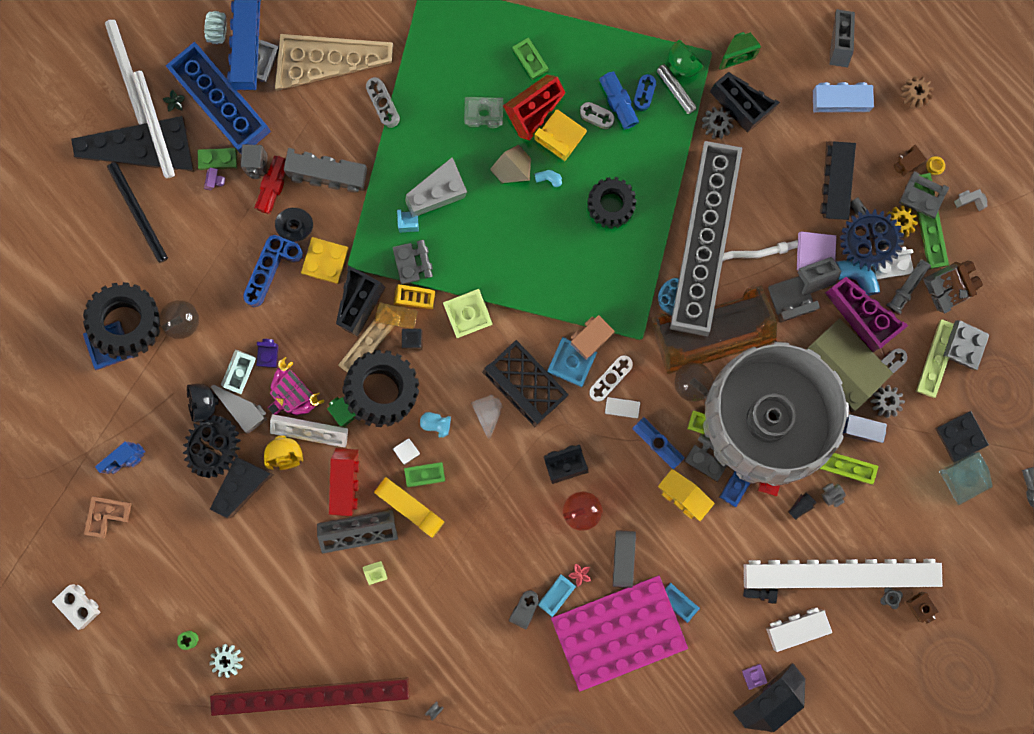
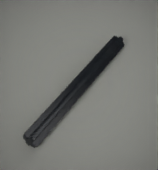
(137, 212)

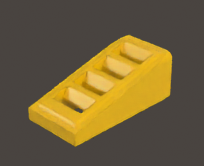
(397, 296)

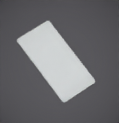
(622, 407)

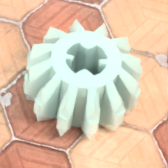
(215, 27)
(222, 667)

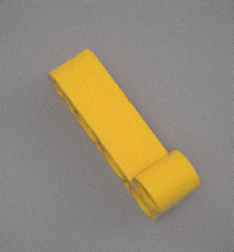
(409, 507)

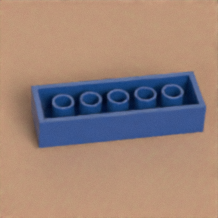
(217, 97)

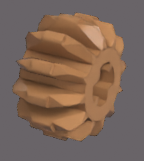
(923, 91)

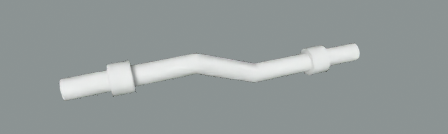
(781, 248)

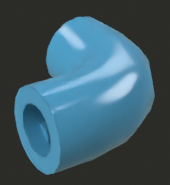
(866, 279)

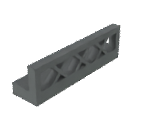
(356, 528)

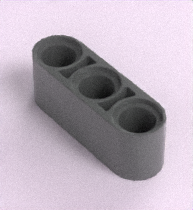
(624, 558)

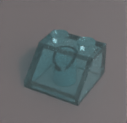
(967, 477)

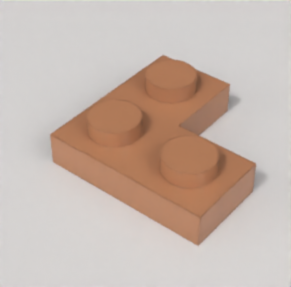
(101, 511)

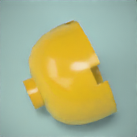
(282, 453)

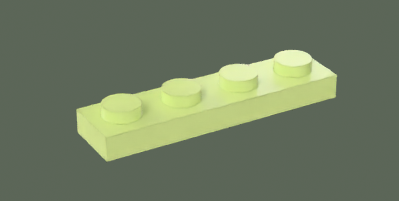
(935, 361)

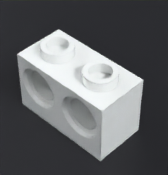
(73, 610)

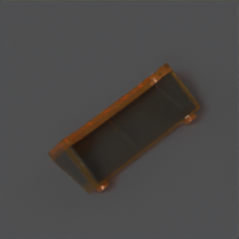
(733, 329)

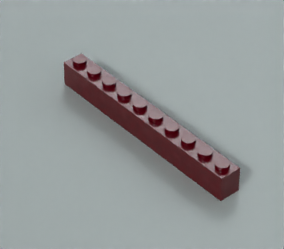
(310, 696)

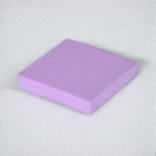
(814, 248)

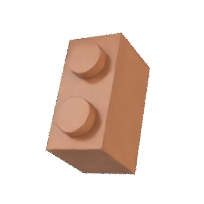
(592, 337)

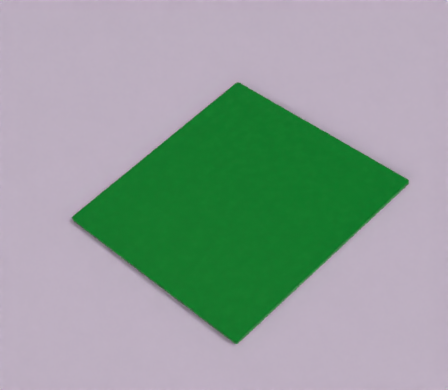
(526, 239)

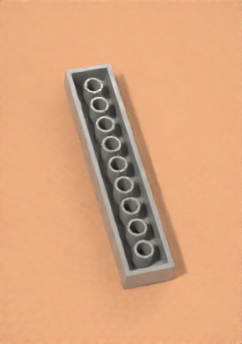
(706, 238)

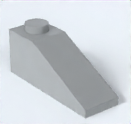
(245, 413)

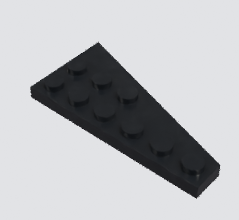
(135, 145)

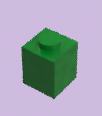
(340, 412)

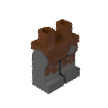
(952, 285)

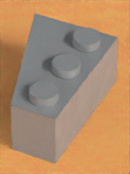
(436, 190)

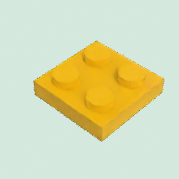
(325, 260)

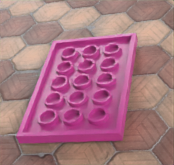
(619, 633)

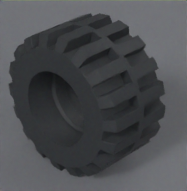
(611, 186)

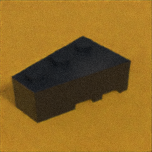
(742, 101)
(358, 300)
(238, 487)

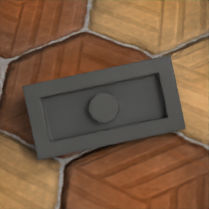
(819, 275)

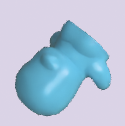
(434, 422)

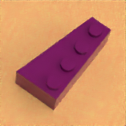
(864, 314)

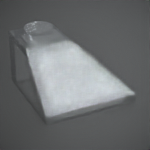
(488, 413)

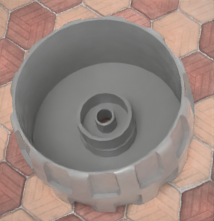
(801, 395)

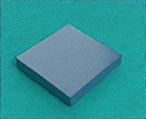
(570, 364)

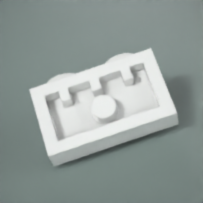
(900, 266)

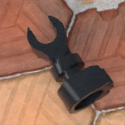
(763, 594)

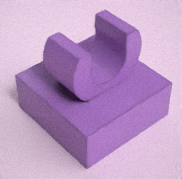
(212, 179)
(754, 676)

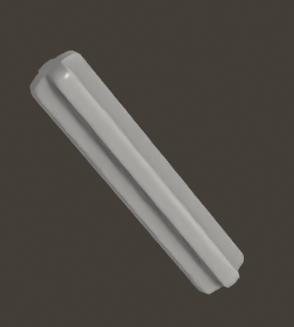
(676, 89)

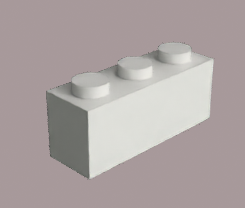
(798, 629)

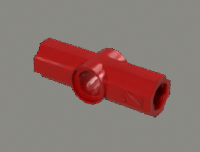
(271, 185)

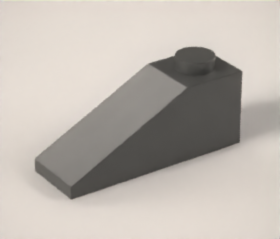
(842, 38)

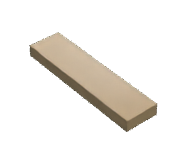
(366, 343)

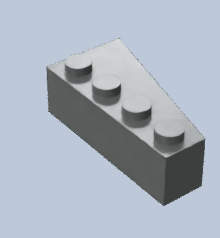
(325, 171)

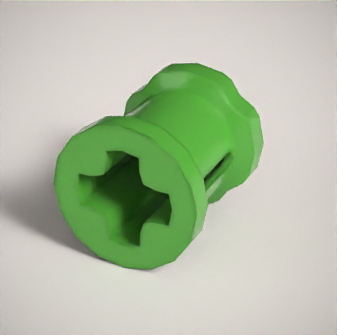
(185, 646)

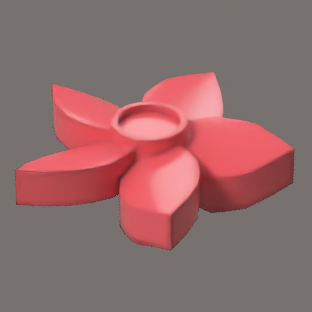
(580, 574)

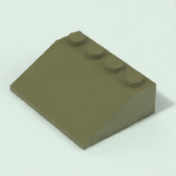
(853, 362)

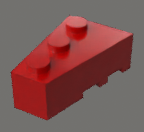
(533, 105)
(343, 482)

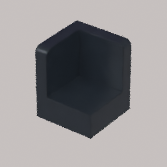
(412, 339)

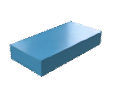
(680, 603)

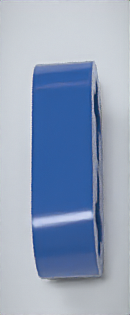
(640, 91)

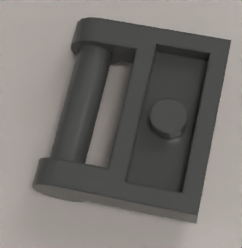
(920, 200)

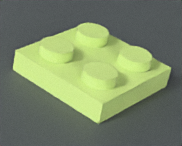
(467, 313)

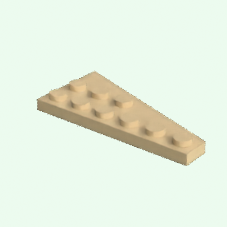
(319, 58)

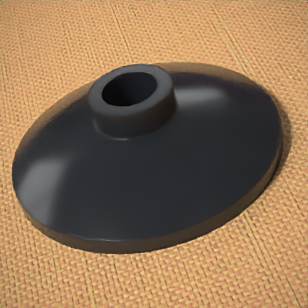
(290, 218)

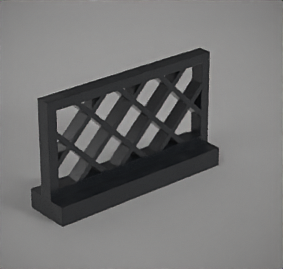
(513, 394)

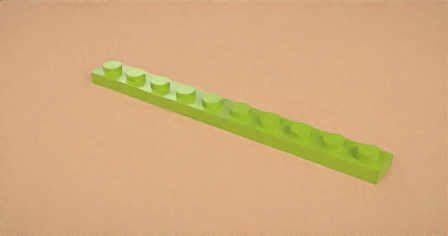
(836, 464)

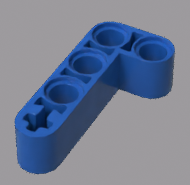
(269, 272)

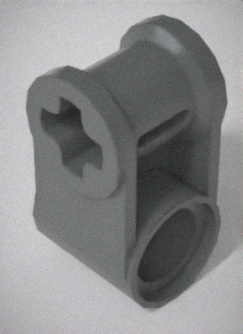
(523, 612)

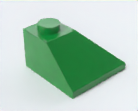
(741, 49)

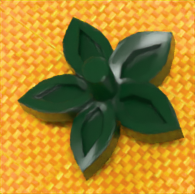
(174, 101)

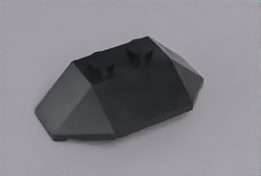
(774, 702)

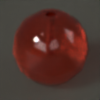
(582, 511)

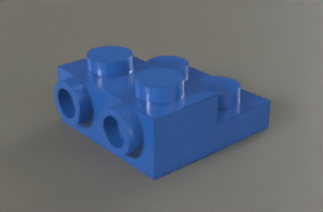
(126, 455)

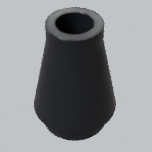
(802, 505)

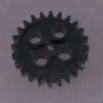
(220, 436)

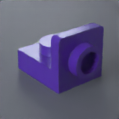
(267, 353)

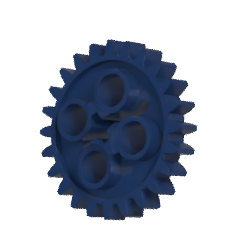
(853, 242)

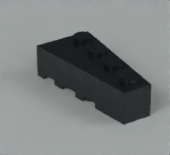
(838, 179)

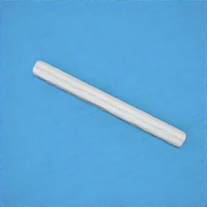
(125, 68)
(153, 124)

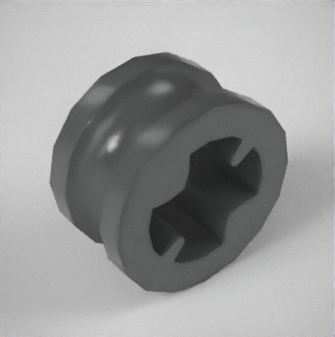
(434, 711)

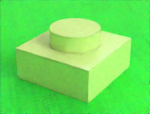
(375, 572)

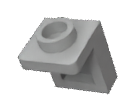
(976, 196)

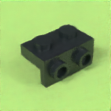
(565, 464)

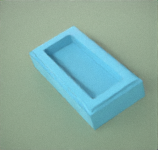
(556, 595)

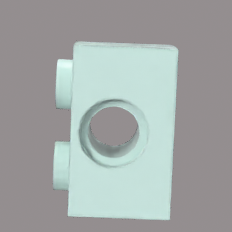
(238, 371)

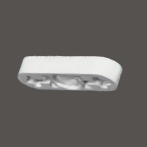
(616, 364)

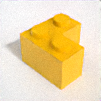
(686, 495)

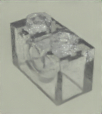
(474, 105)

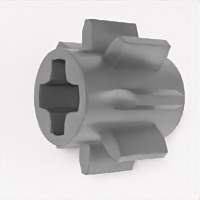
(833, 495)

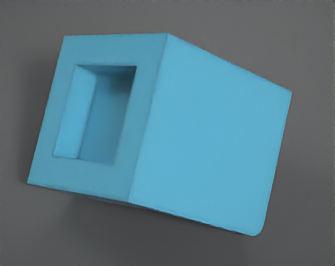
(406, 222)

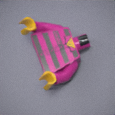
(291, 392)

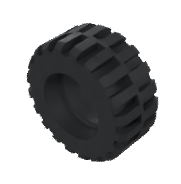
(118, 297)
(387, 365)

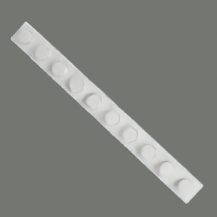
(842, 574)

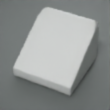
(406, 451)

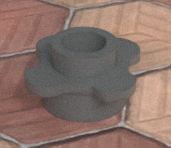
(894, 603)

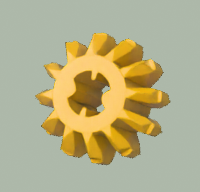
(905, 218)

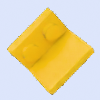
(560, 135)

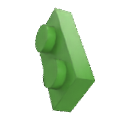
(530, 58)
(217, 158)
(424, 474)

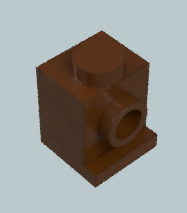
(909, 160)
(916, 604)

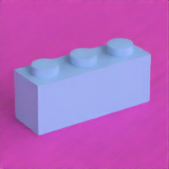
(843, 97)

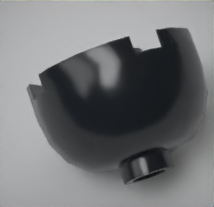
(201, 402)

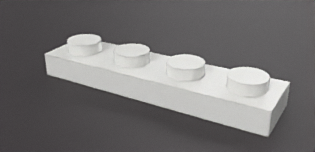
(308, 431)

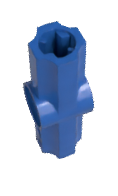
(619, 100)
(667, 452)

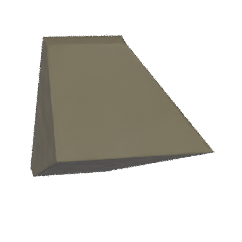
(512, 166)

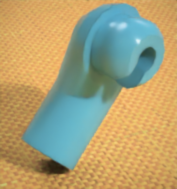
(549, 175)

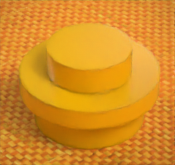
(935, 165)

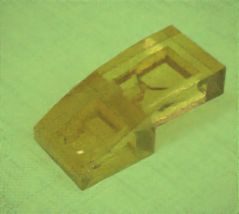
(395, 316)

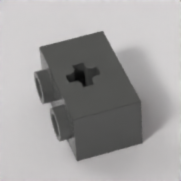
(254, 160)

